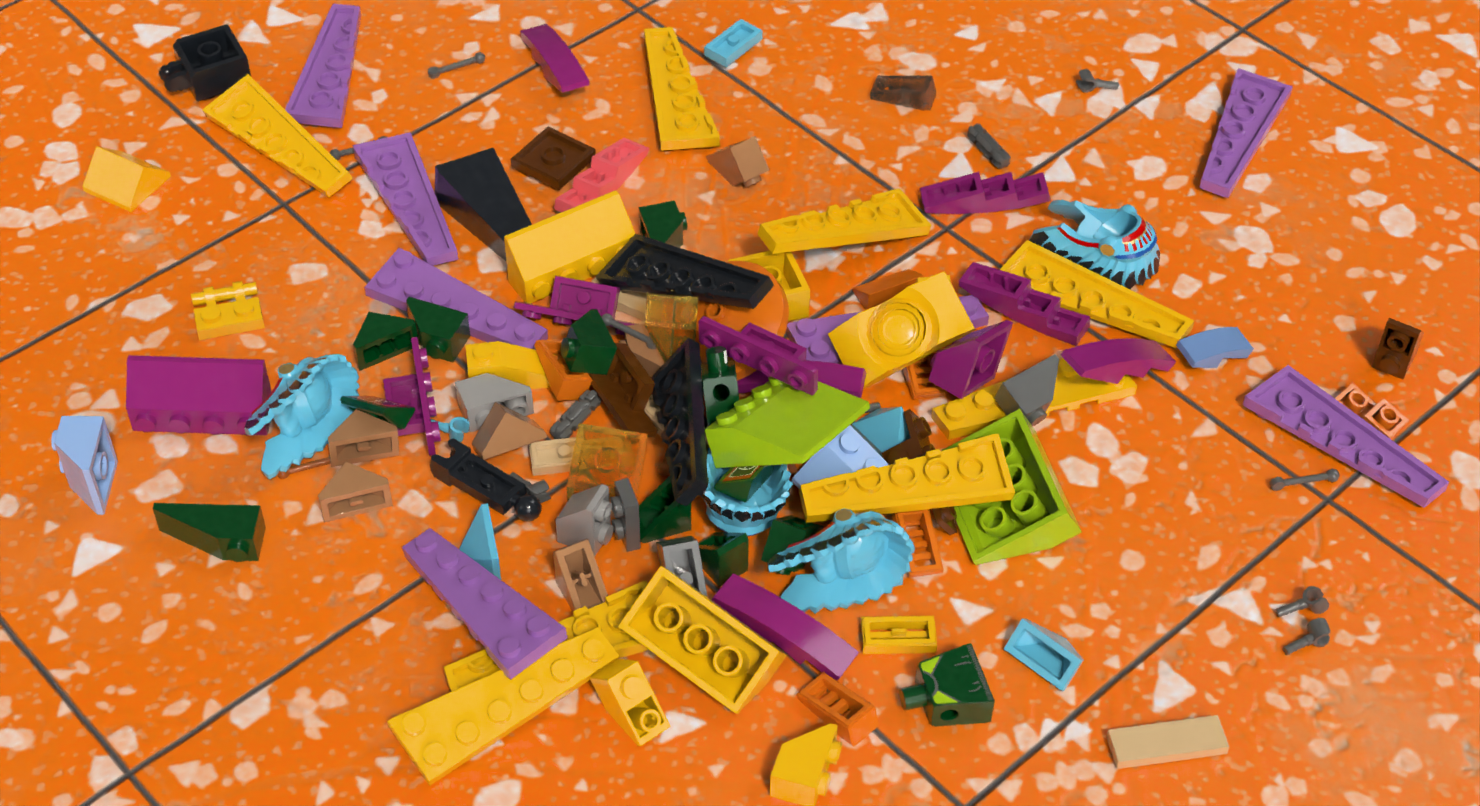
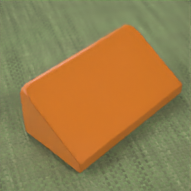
(883, 289)

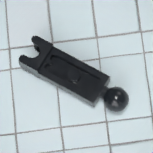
(484, 482)

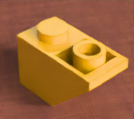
(630, 700)
(803, 766)

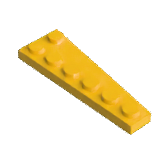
(677, 102)
(267, 127)
(882, 218)
(1097, 296)
(980, 408)
(947, 478)
(605, 616)
(474, 717)

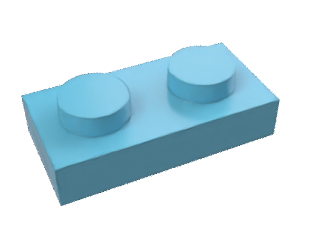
(733, 42)

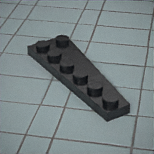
(667, 269)
(682, 413)

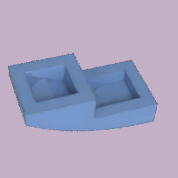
(1211, 346)

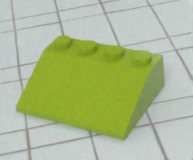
(781, 425)
(1039, 510)

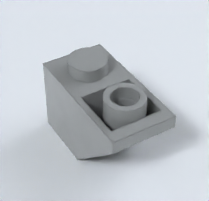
(480, 392)
(586, 517)

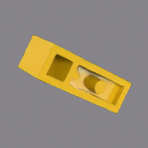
(507, 362)

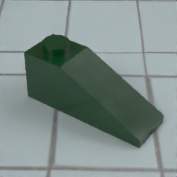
(218, 529)

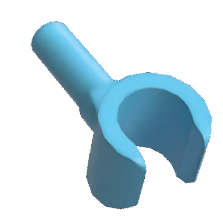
(455, 428)

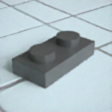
(626, 511)

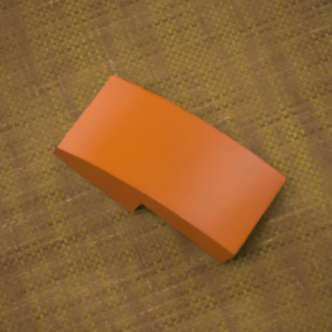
(1380, 415)

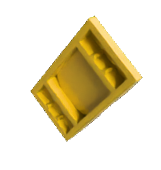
(902, 329)

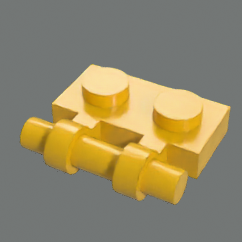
(229, 317)

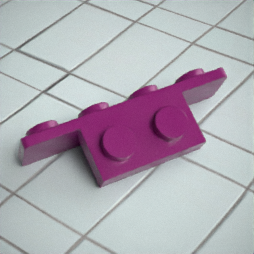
(575, 298)
(763, 352)
(412, 391)

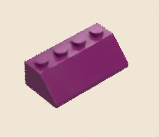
(194, 394)

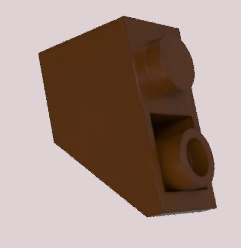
(1397, 348)

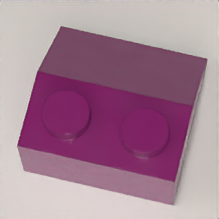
(970, 360)

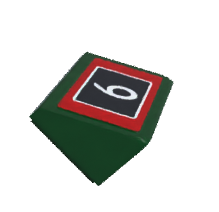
(383, 409)
(743, 481)

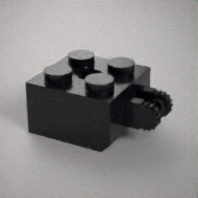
(206, 63)

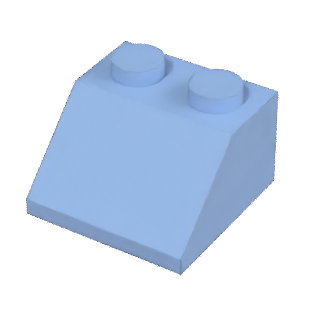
(841, 455)
(86, 458)

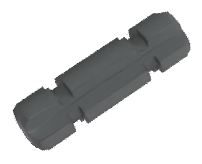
(988, 146)
(576, 414)

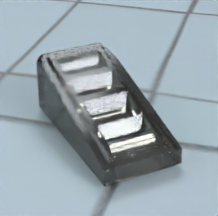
(912, 91)

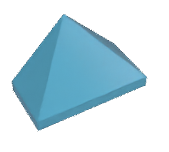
(883, 428)
(481, 543)
(1044, 653)

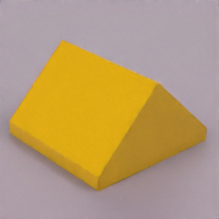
(122, 178)

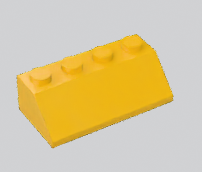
(566, 245)
(702, 640)

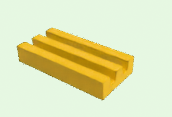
(899, 639)

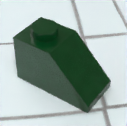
(663, 223)
(439, 328)
(588, 345)
(786, 532)

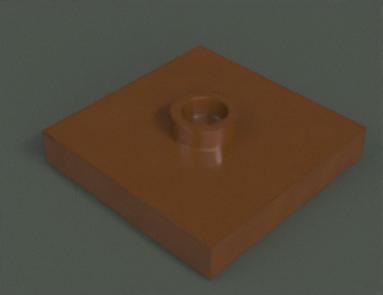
(553, 158)

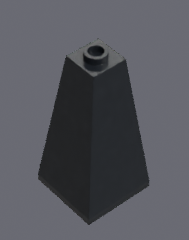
(481, 198)

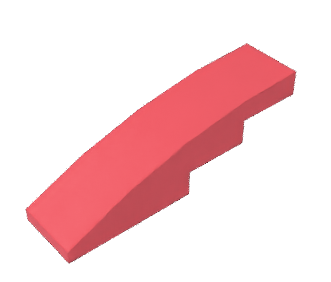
(607, 173)

